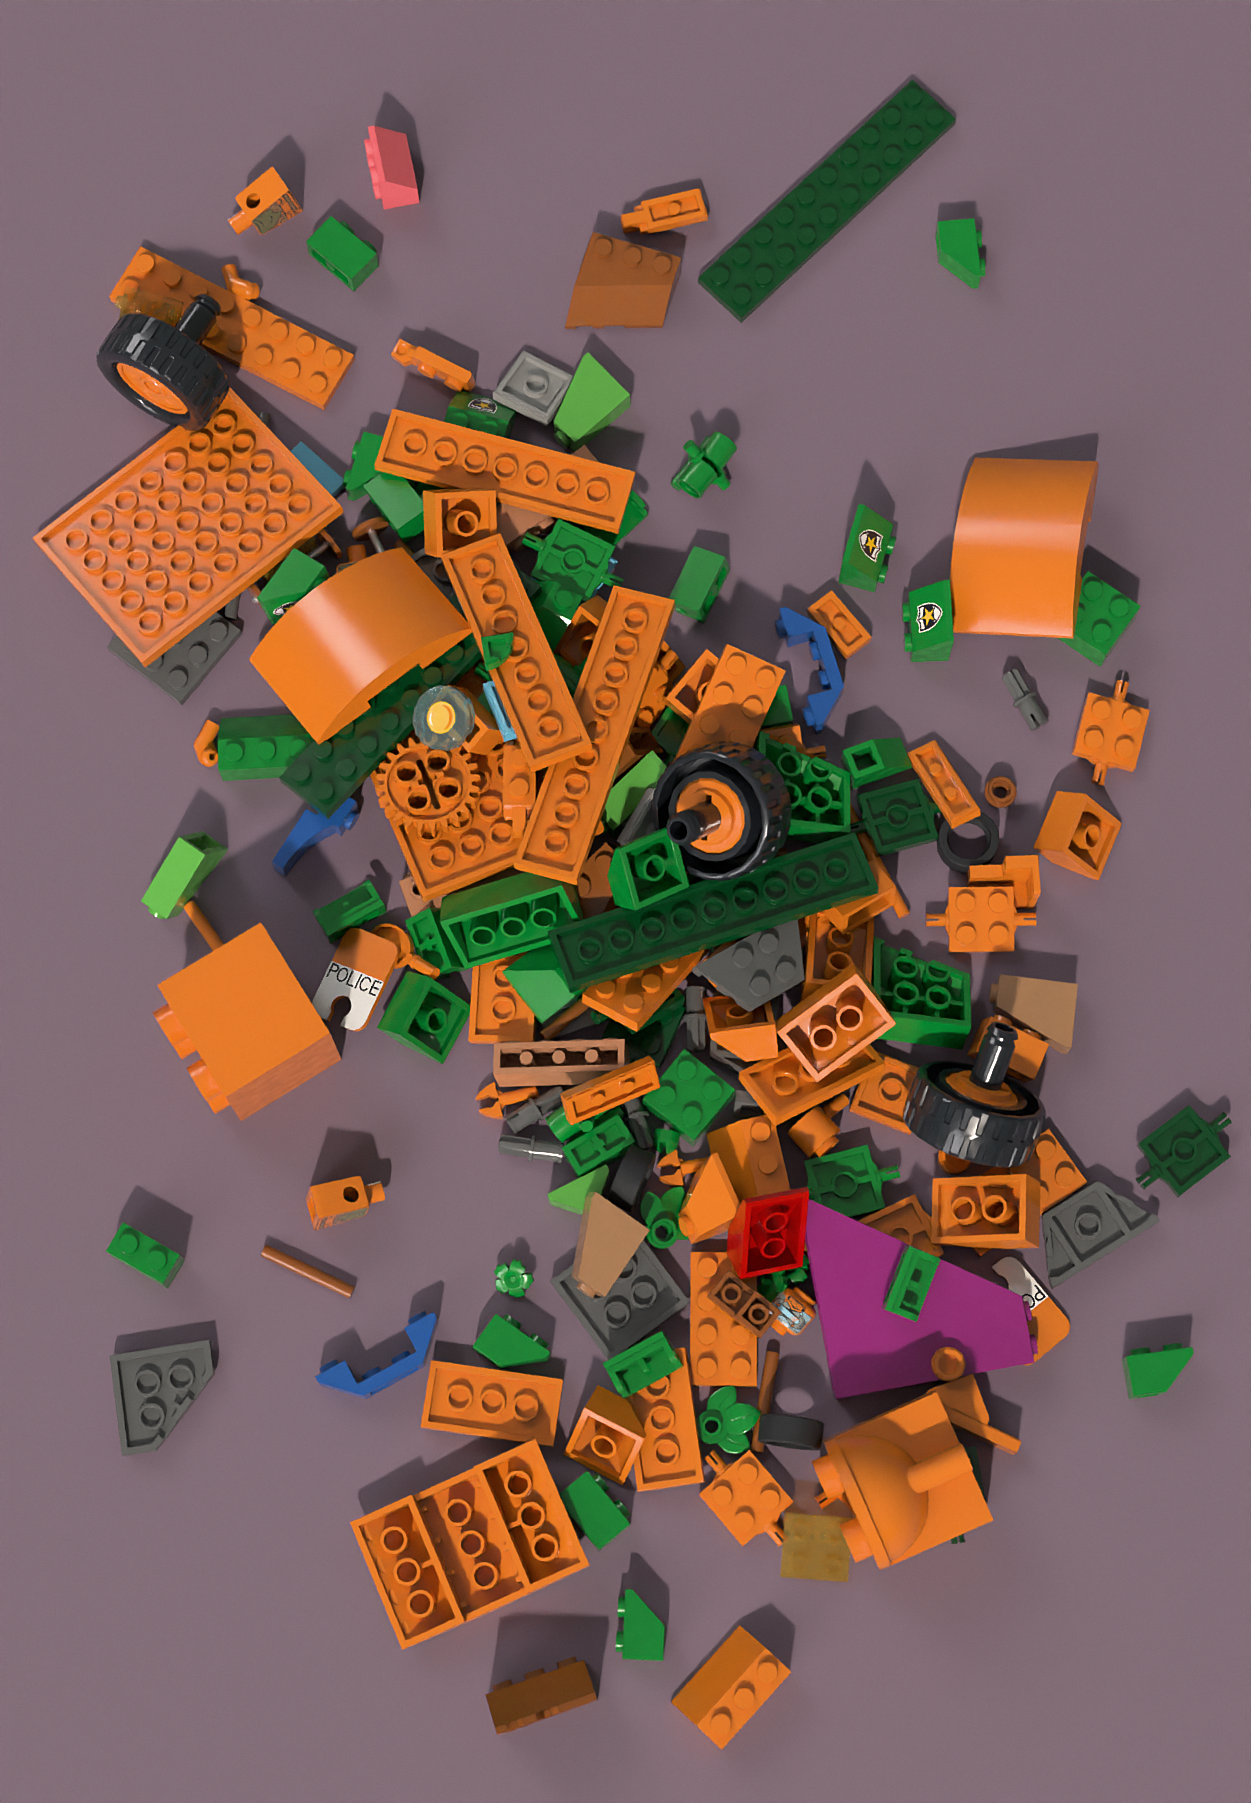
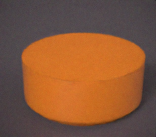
(951, 1164)
(947, 1363)

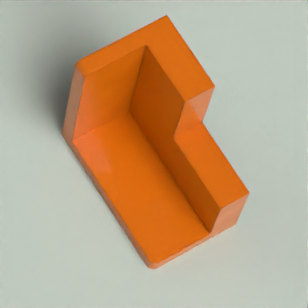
(1015, 872)

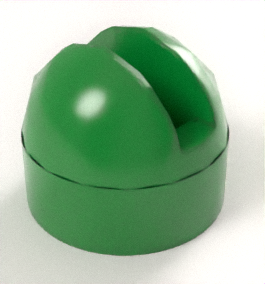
(665, 1138)

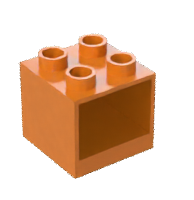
(246, 1023)

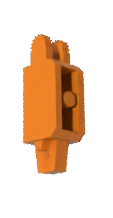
(518, 788)

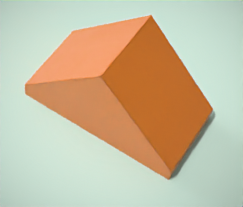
(963, 1397)

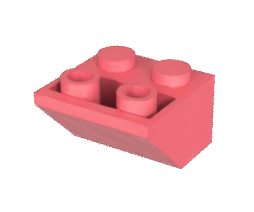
(391, 167)

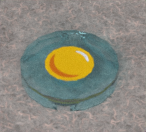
(443, 718)

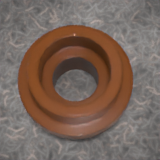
(1002, 783)

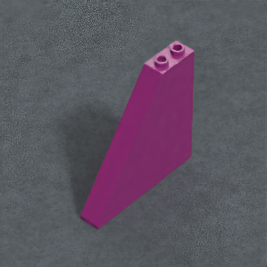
(885, 1351)

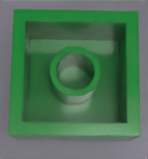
(1101, 619)
(689, 1097)

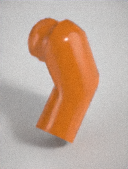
(239, 286)

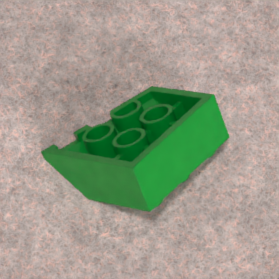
(816, 792)
(923, 997)

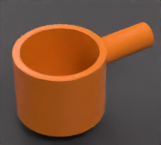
(816, 1130)

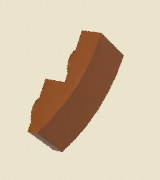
(744, 1304)

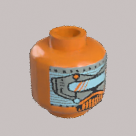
(795, 1309)

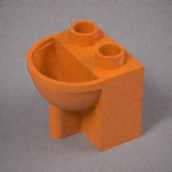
(903, 1482)

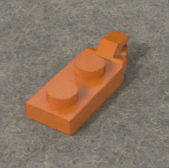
(665, 213)
(432, 364)

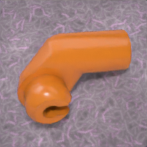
(204, 744)

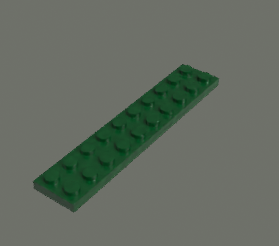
(826, 201)
(335, 769)
(712, 913)

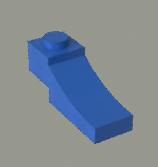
(312, 830)

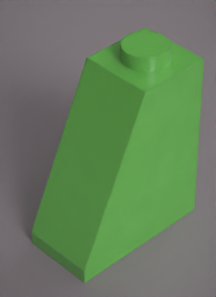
(589, 405)
(629, 791)
(182, 874)

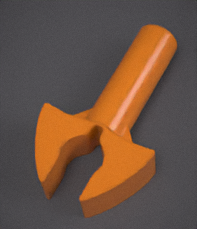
(504, 1099)
(685, 1167)

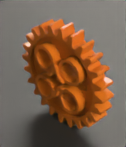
(400, 795)

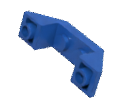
(798, 630)
(340, 1377)

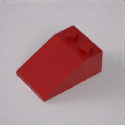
(769, 1233)

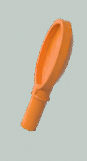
(406, 948)

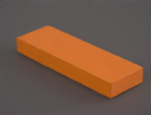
(943, 784)
(610, 1090)
(983, 1432)

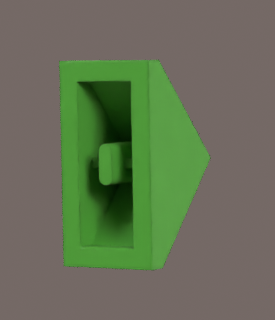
(572, 1195)

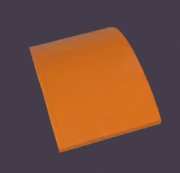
(1021, 546)
(356, 640)
(469, 1544)

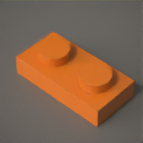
(840, 624)

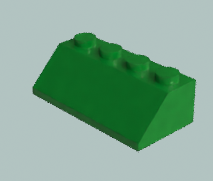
(259, 746)
(507, 916)

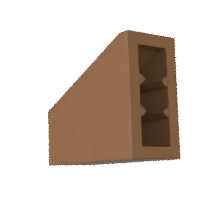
(1037, 1006)
(604, 1245)

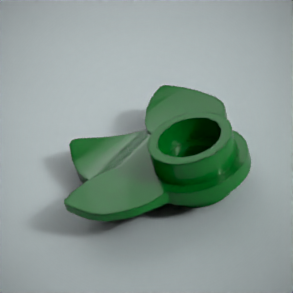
(663, 1213)
(732, 1418)

